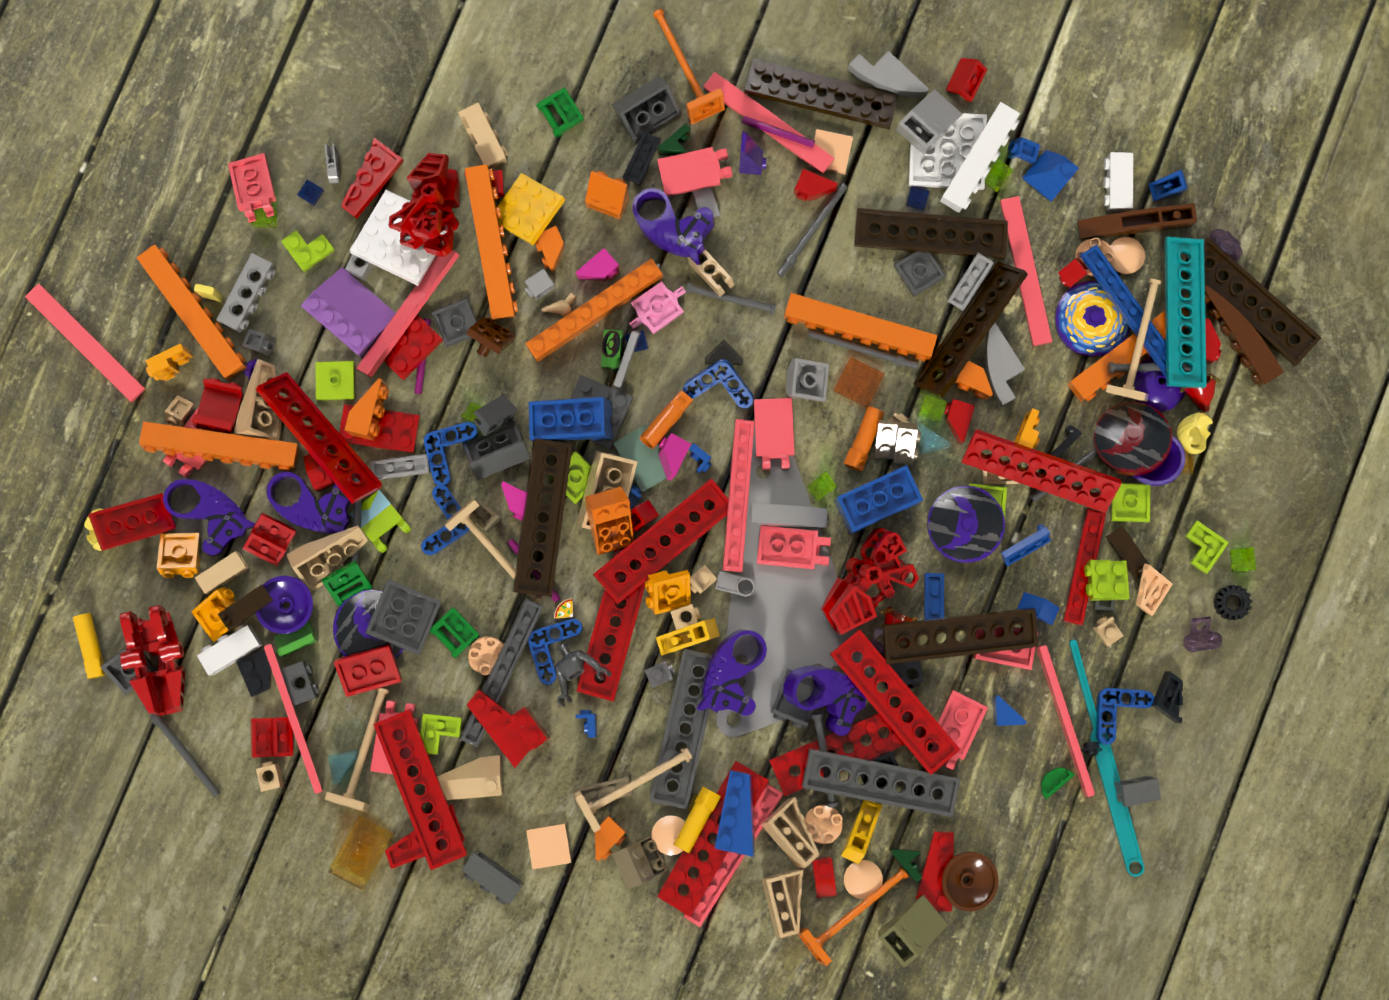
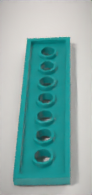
(1175, 319)

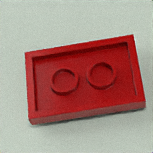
(412, 348)
(368, 670)

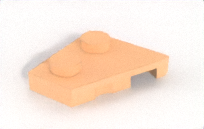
(1152, 589)

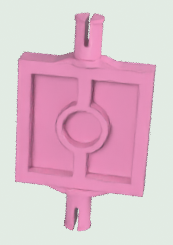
(657, 307)

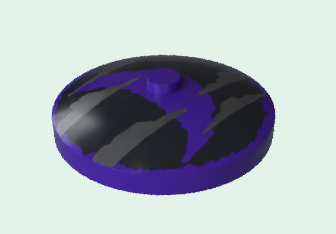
(965, 524)
(352, 622)

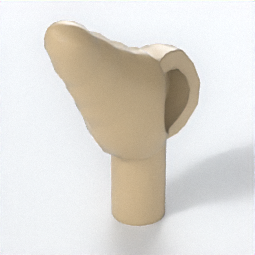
(561, 307)

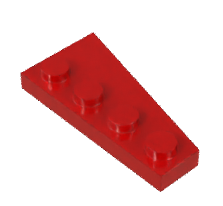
(375, 172)
(496, 723)
(409, 847)
(938, 855)

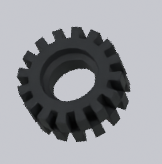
(1221, 605)

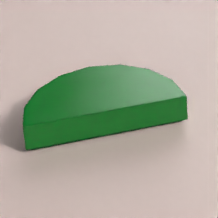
(1054, 780)

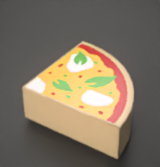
(564, 609)

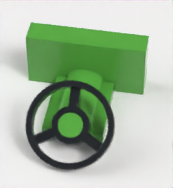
(611, 349)

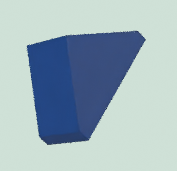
(1168, 186)
(1045, 609)
(1005, 714)

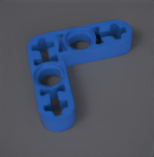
(724, 378)
(442, 442)
(456, 533)
(543, 646)
(1111, 707)

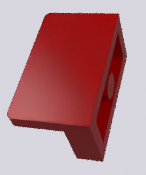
(967, 78)

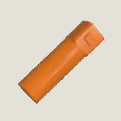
(666, 419)
(858, 453)

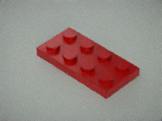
(396, 432)
(131, 522)

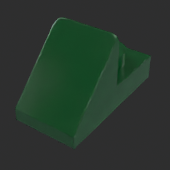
(672, 145)
(904, 857)

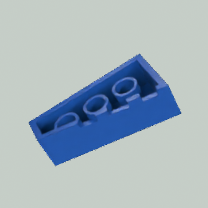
(737, 816)

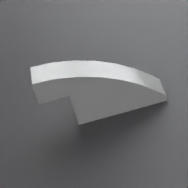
(888, 76)
(1000, 365)
(788, 516)

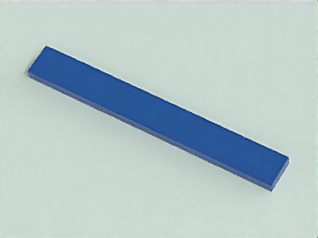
(1125, 303)

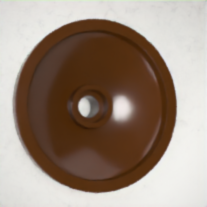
(981, 881)

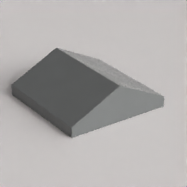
(120, 676)

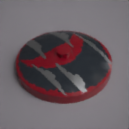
(1132, 438)

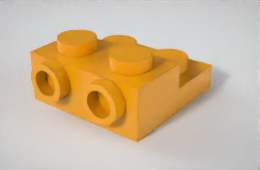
(164, 364)
(1027, 435)
(179, 555)
(668, 591)
(208, 610)

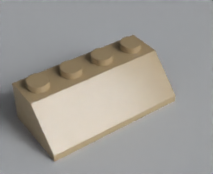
(607, 473)

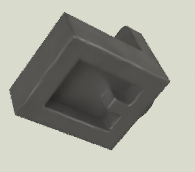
(259, 342)
(659, 674)

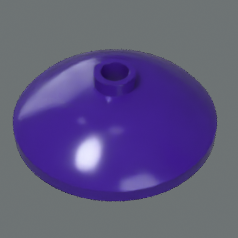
(1160, 396)
(1170, 468)
(282, 590)

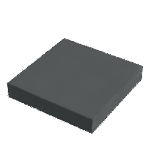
(919, 272)
(454, 322)

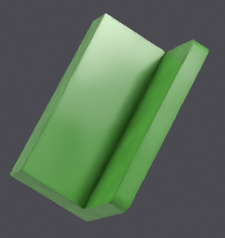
(295, 641)

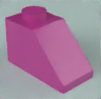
(599, 268)
(672, 454)
(515, 500)

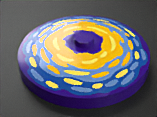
(1089, 321)

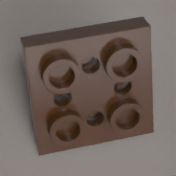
(490, 336)

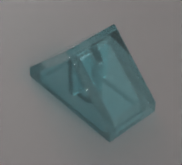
(931, 441)
(341, 764)

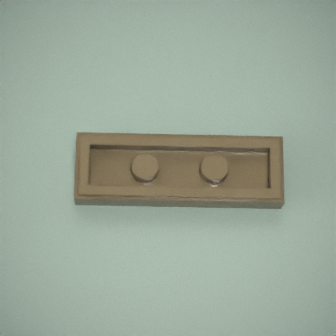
(597, 791)

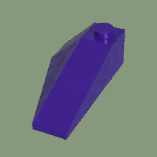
(751, 156)

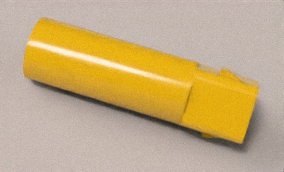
(89, 645)
(704, 805)

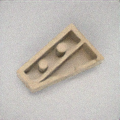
(482, 136)
(790, 833)
(783, 900)

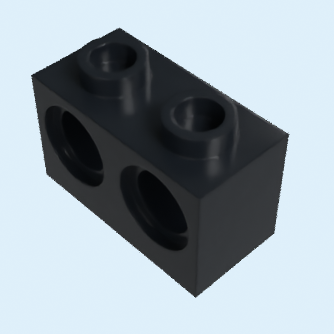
(902, 668)

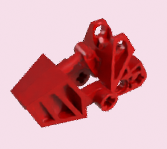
(434, 190)
(847, 602)
(160, 690)

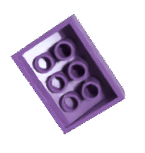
(349, 311)

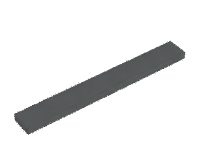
(504, 665)

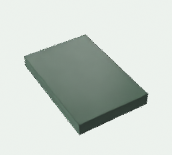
(649, 467)

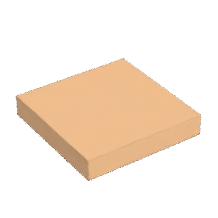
(837, 146)
(548, 846)

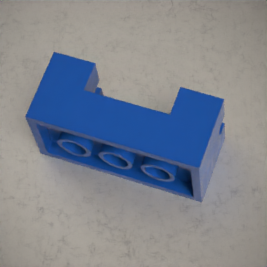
(571, 419)
(878, 500)

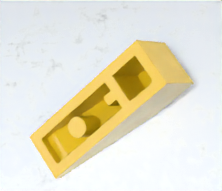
(688, 636)
(861, 831)

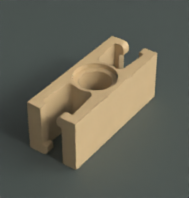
(712, 278)
(222, 573)

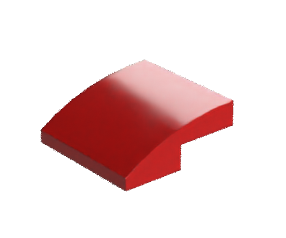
(269, 539)
(271, 737)

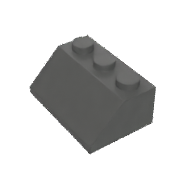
(646, 108)
(496, 451)
(492, 877)

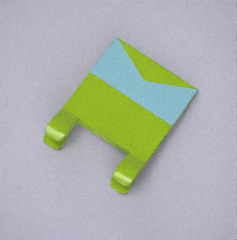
(378, 518)

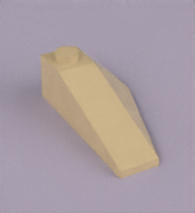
(255, 415)
(325, 555)

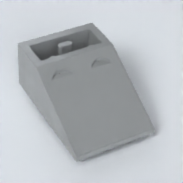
(928, 121)

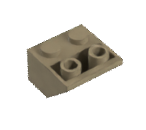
(639, 862)

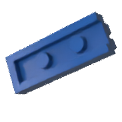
(1026, 546)
(933, 595)

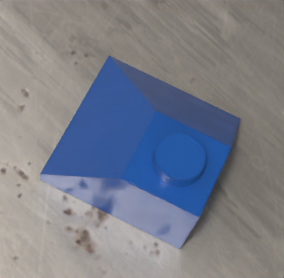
(1050, 174)

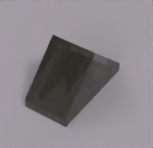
(723, 351)

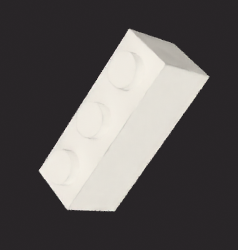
(1118, 182)
(229, 649)

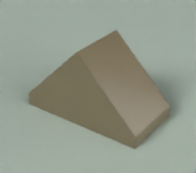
(485, 516)

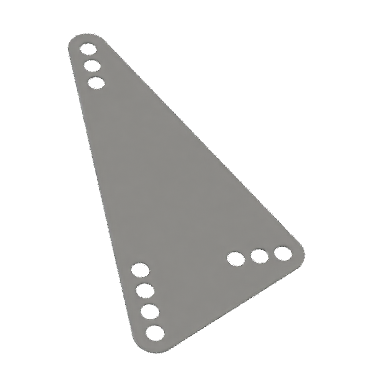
(782, 607)

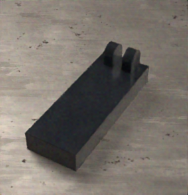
(642, 158)
(1073, 433)

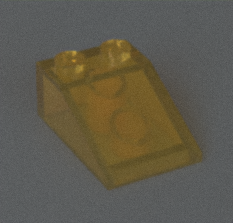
(361, 853)

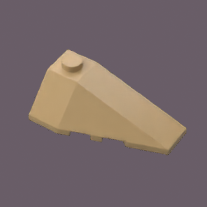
(474, 779)

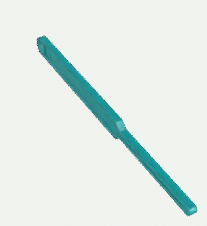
(1109, 774)

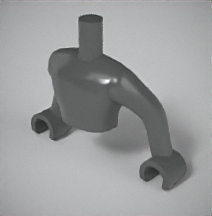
(571, 667)

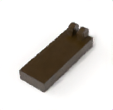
(1127, 551)
(245, 607)

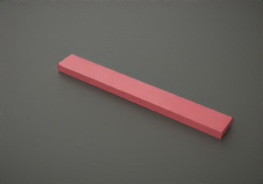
(750, 108)
(1024, 260)
(406, 314)
(85, 343)
(738, 495)
(293, 719)
(1065, 721)
(762, 810)

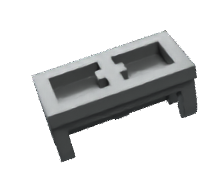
(494, 414)
(1137, 790)

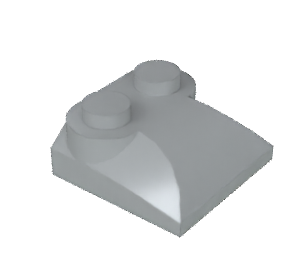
(807, 380)

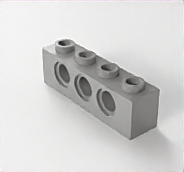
(244, 283)

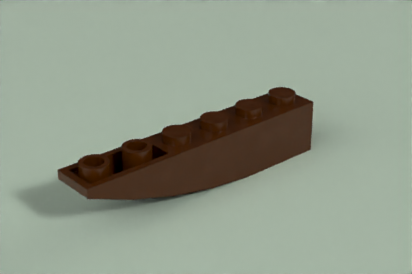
(1138, 221)
(1243, 339)

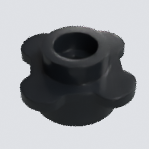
(1091, 748)

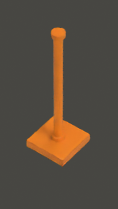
(704, 105)
(815, 944)

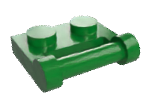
(565, 108)
(345, 578)
(460, 630)

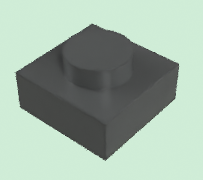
(1106, 605)

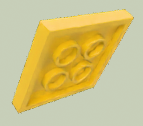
(528, 208)

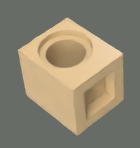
(677, 613)
(277, 781)

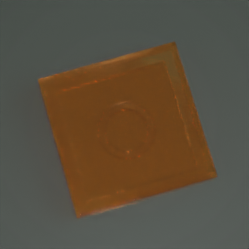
(858, 382)

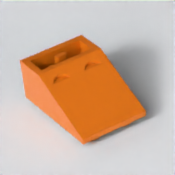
(607, 194)
(365, 414)
(610, 520)

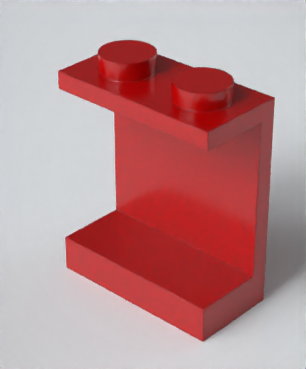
(218, 406)
(529, 728)

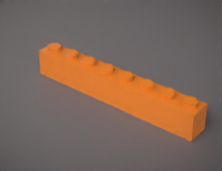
(490, 242)
(594, 310)
(191, 312)
(860, 327)
(1097, 374)
(219, 445)

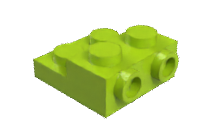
(1107, 580)

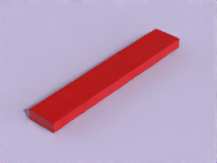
(1087, 551)

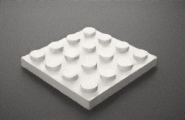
(947, 155)
(382, 247)

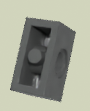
(292, 674)

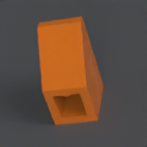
(552, 247)
(975, 380)
(607, 836)

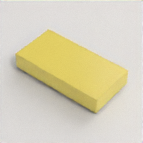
(208, 292)

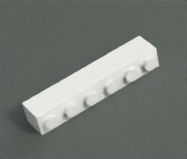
(979, 158)

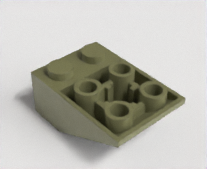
(912, 930)

